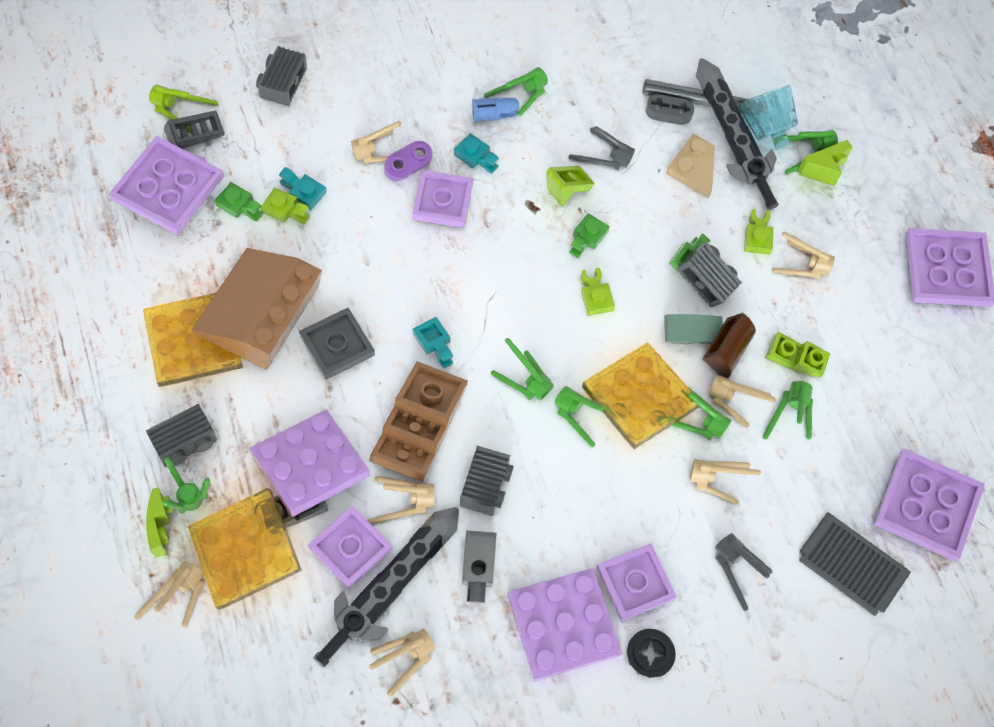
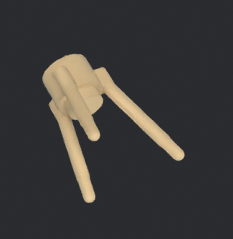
(364, 146)
(819, 261)
(725, 389)
(705, 471)
(420, 494)
(183, 579)
(416, 645)

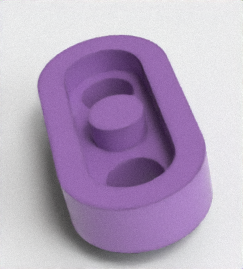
(410, 161)

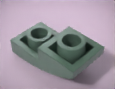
(691, 328)

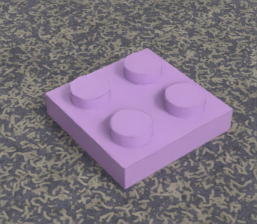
(443, 199)
(350, 547)
(636, 582)

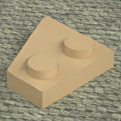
(694, 165)

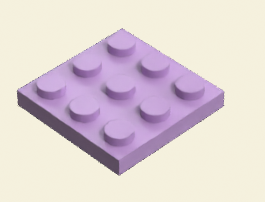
(167, 185)
(950, 267)
(309, 462)
(929, 504)
(564, 624)

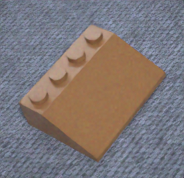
(258, 305)

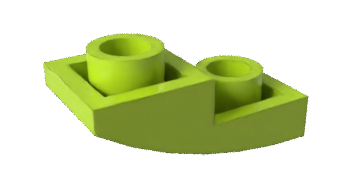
(798, 357)
(156, 519)

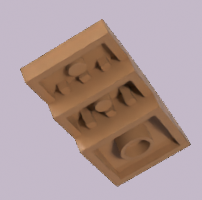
(419, 421)

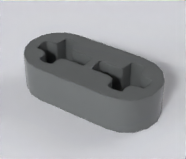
(669, 109)

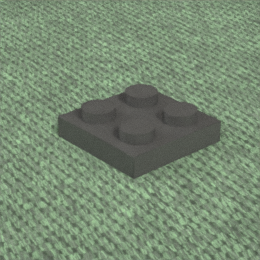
(337, 343)

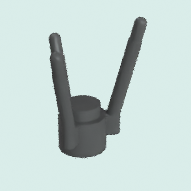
(620, 153)
(734, 550)

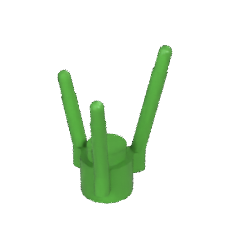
(531, 81)
(819, 141)
(538, 383)
(799, 398)
(571, 401)
(714, 422)
(187, 494)

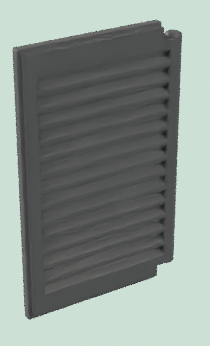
(853, 564)

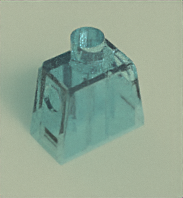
(771, 115)

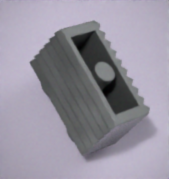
(282, 75)
(709, 274)
(182, 435)
(485, 481)

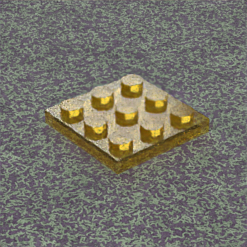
(177, 351)
(640, 395)
(244, 548)

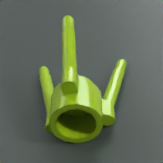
(166, 97)

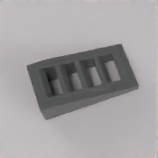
(186, 141)

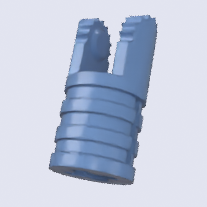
(494, 108)

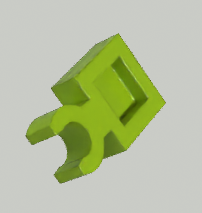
(758, 235)
(596, 296)

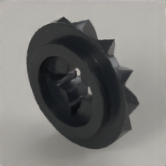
(661, 644)

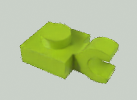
(284, 205)

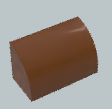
(730, 344)

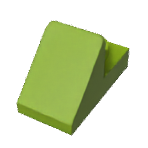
(825, 164)
(565, 181)

